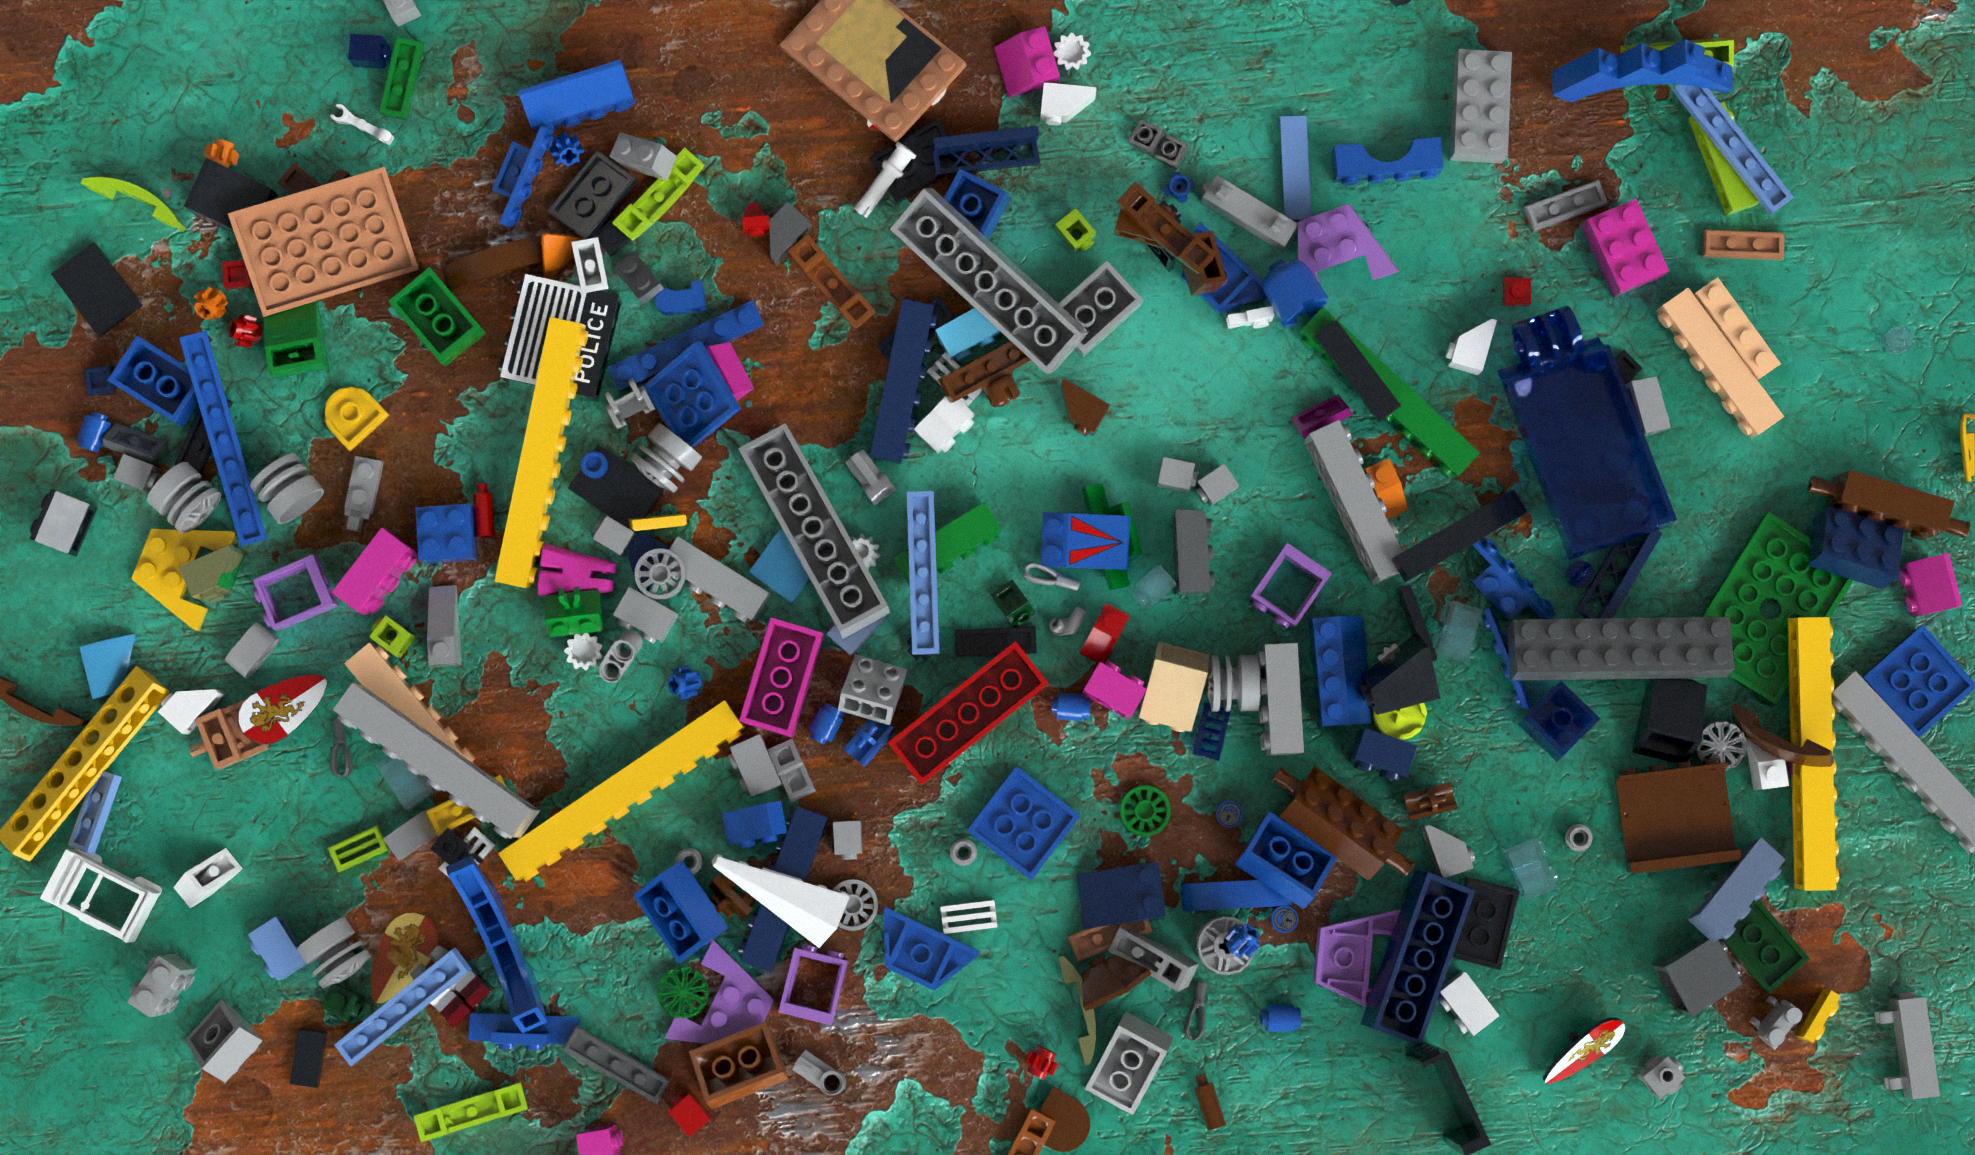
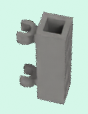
(1248, 212)
(1914, 1046)

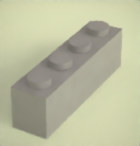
(719, 582)

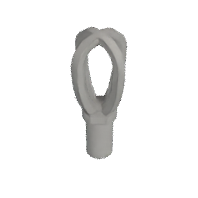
(1058, 580)

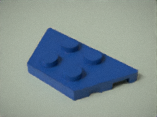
(1241, 286)
(922, 951)

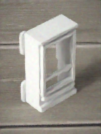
(67, 877)

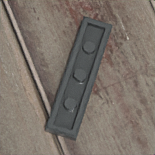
(616, 1064)

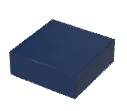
(97, 382)

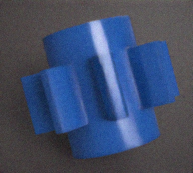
(566, 149)
(684, 682)
(1242, 940)

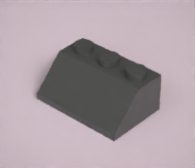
(1192, 552)

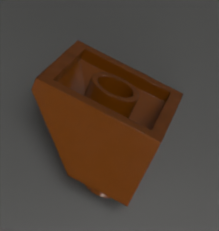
(1110, 979)

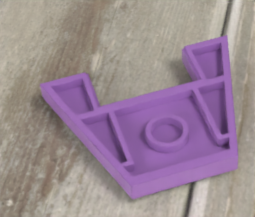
(1338, 238)
(1345, 954)
(736, 1007)

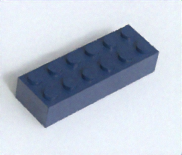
(1417, 957)

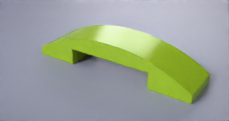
(109, 186)
(659, 196)
(470, 1112)

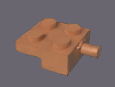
(224, 738)

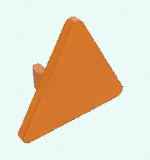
(556, 252)

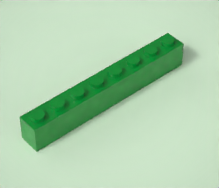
(1414, 418)

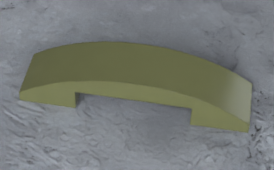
(1086, 1041)

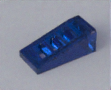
(1205, 753)

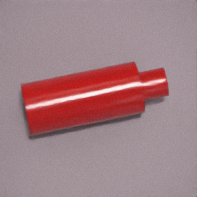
(483, 512)

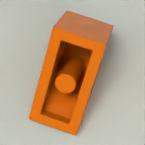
(1388, 487)

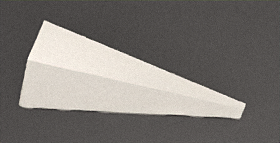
(804, 906)

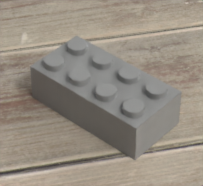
(1480, 106)
(1280, 699)

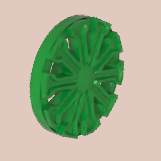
(1145, 810)
(683, 992)

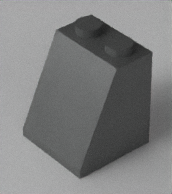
(1698, 975)

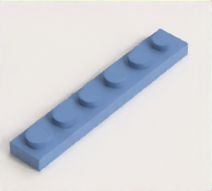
(1734, 146)
(922, 572)
(403, 1006)

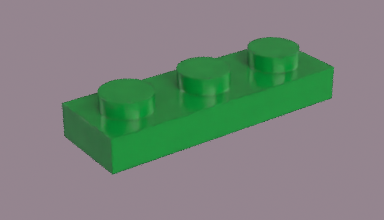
(401, 78)

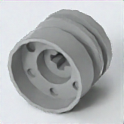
(665, 458)
(286, 488)
(184, 497)
(1234, 683)
(1207, 946)
(333, 952)

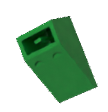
(295, 341)

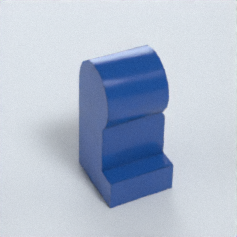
(682, 301)

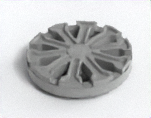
(660, 573)
(1721, 744)
(855, 904)

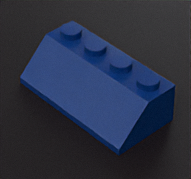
(578, 97)
(1338, 670)

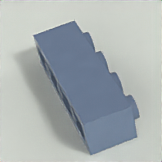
(1737, 890)

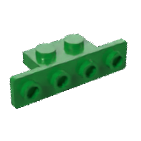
(1097, 504)

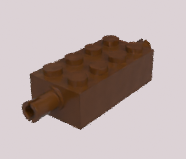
(1890, 504)
(1342, 823)

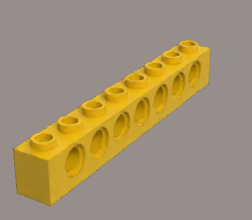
(82, 763)

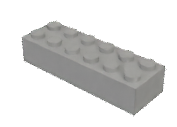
(1355, 500)

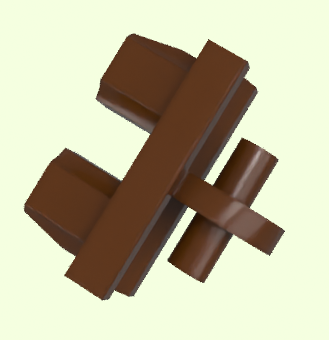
(1429, 801)
(728, 900)

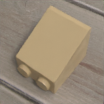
(1174, 687)

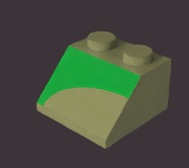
(213, 574)

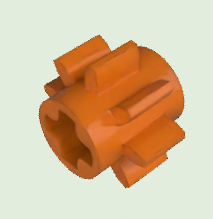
(222, 152)
(210, 303)

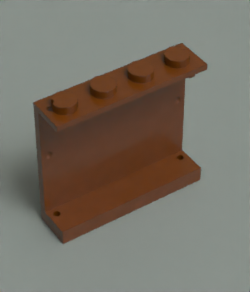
(1675, 816)

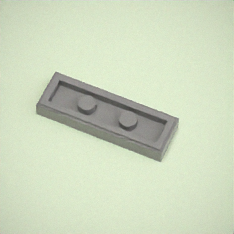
(1565, 206)

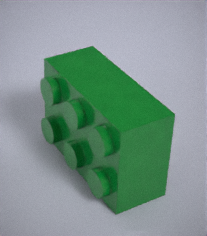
(437, 317)

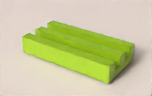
(379, 839)

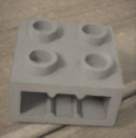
(872, 689)
(161, 985)

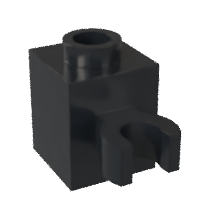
(454, 847)

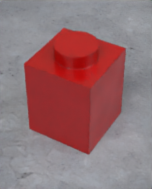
(689, 1113)

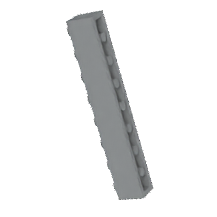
(1907, 756)

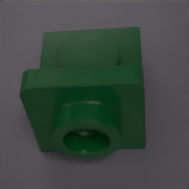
(1013, 604)
(343, 1002)

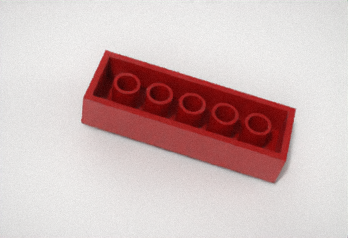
(968, 713)

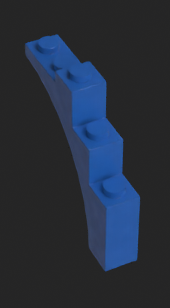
(1641, 65)
(501, 942)

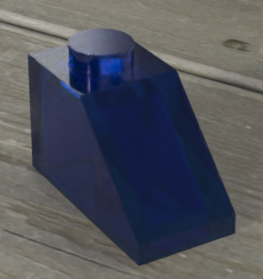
(638, 547)

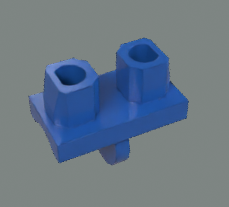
(869, 741)

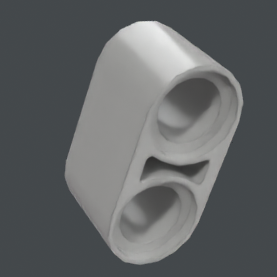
(252, 650)
(620, 656)

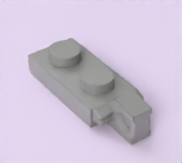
(362, 491)

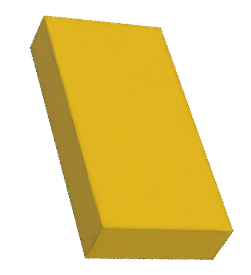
(656, 522)

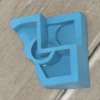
(107, 664)

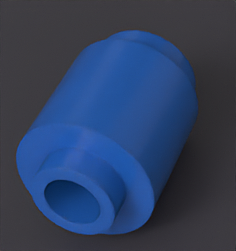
(92, 431)
(1071, 706)
(826, 724)
(1280, 1017)

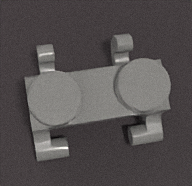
(628, 404)
(1777, 1022)

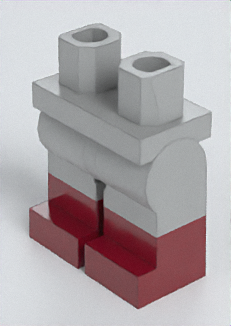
(462, 996)

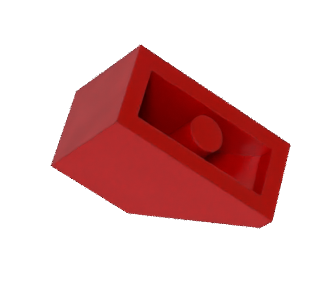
(1104, 634)

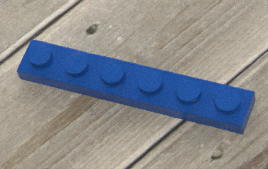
(712, 332)

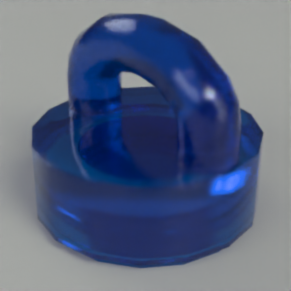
(1580, 574)

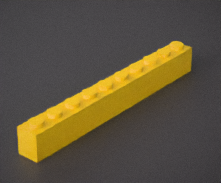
(540, 453)
(1812, 786)
(621, 791)

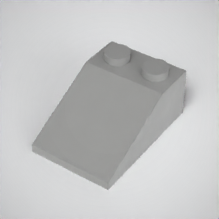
(1129, 1063)

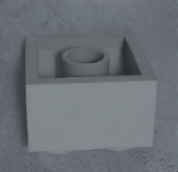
(223, 1041)

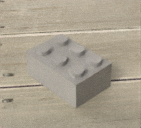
(1101, 305)

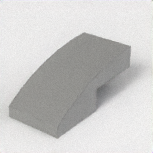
(791, 770)
(411, 835)

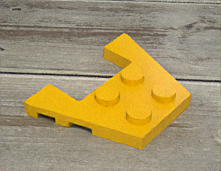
(160, 563)

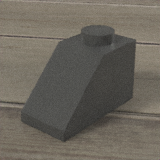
(786, 229)

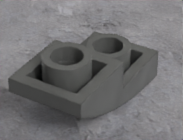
(1158, 145)

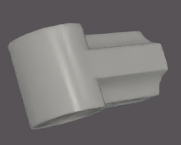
(873, 482)
(817, 1072)

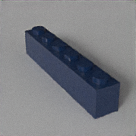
(902, 380)
(795, 859)

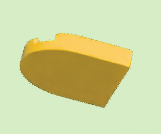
(352, 415)

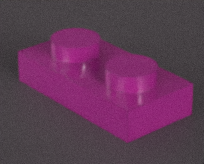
(1321, 415)

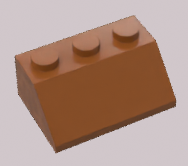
(738, 1065)

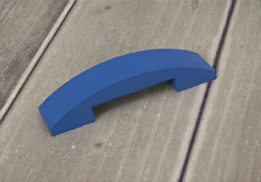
(1230, 895)

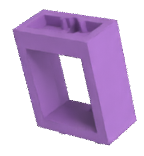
(1306, 565)
(321, 583)
(806, 1012)

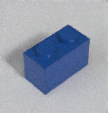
(754, 823)

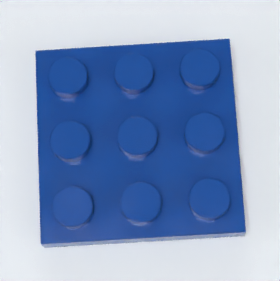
(692, 395)
(1919, 681)
(1023, 823)

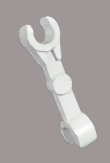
(349, 119)

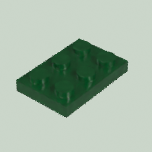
(1765, 948)

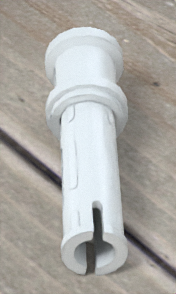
(891, 169)

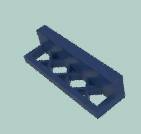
(985, 141)
(1622, 584)

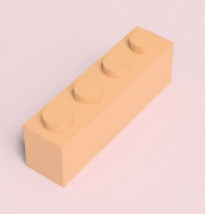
(1737, 328)

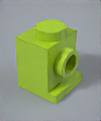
(1075, 222)
(380, 633)

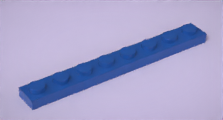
(223, 438)

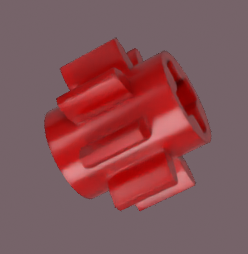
(245, 331)
(1041, 1062)

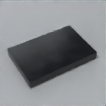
(919, 171)
(592, 195)
(97, 289)
(620, 492)
(1486, 924)

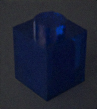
(368, 51)

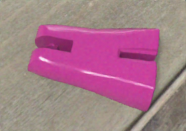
(572, 569)

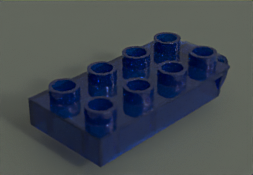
(1583, 436)

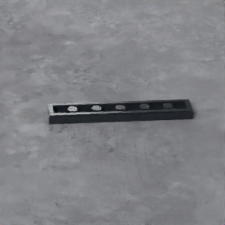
(1459, 535)

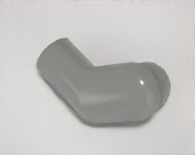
(1067, 625)

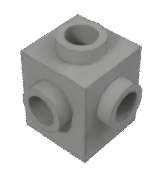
(1653, 1079)

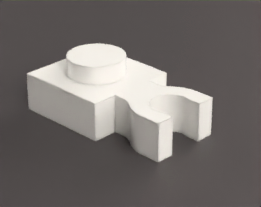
(1257, 317)

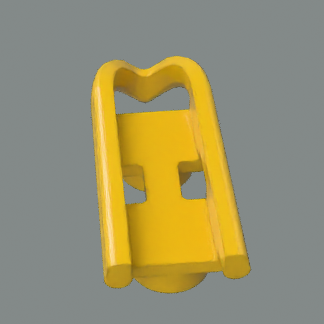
(1967, 444)

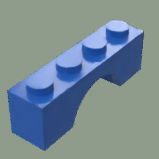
(1354, 164)

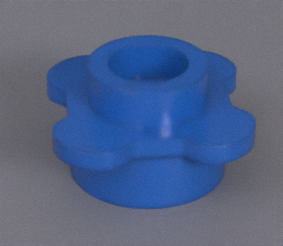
(1184, 182)

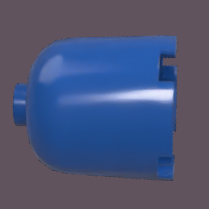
(1293, 291)

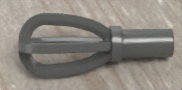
(339, 740)
(1198, 1002)

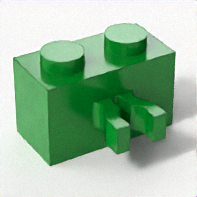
(574, 612)

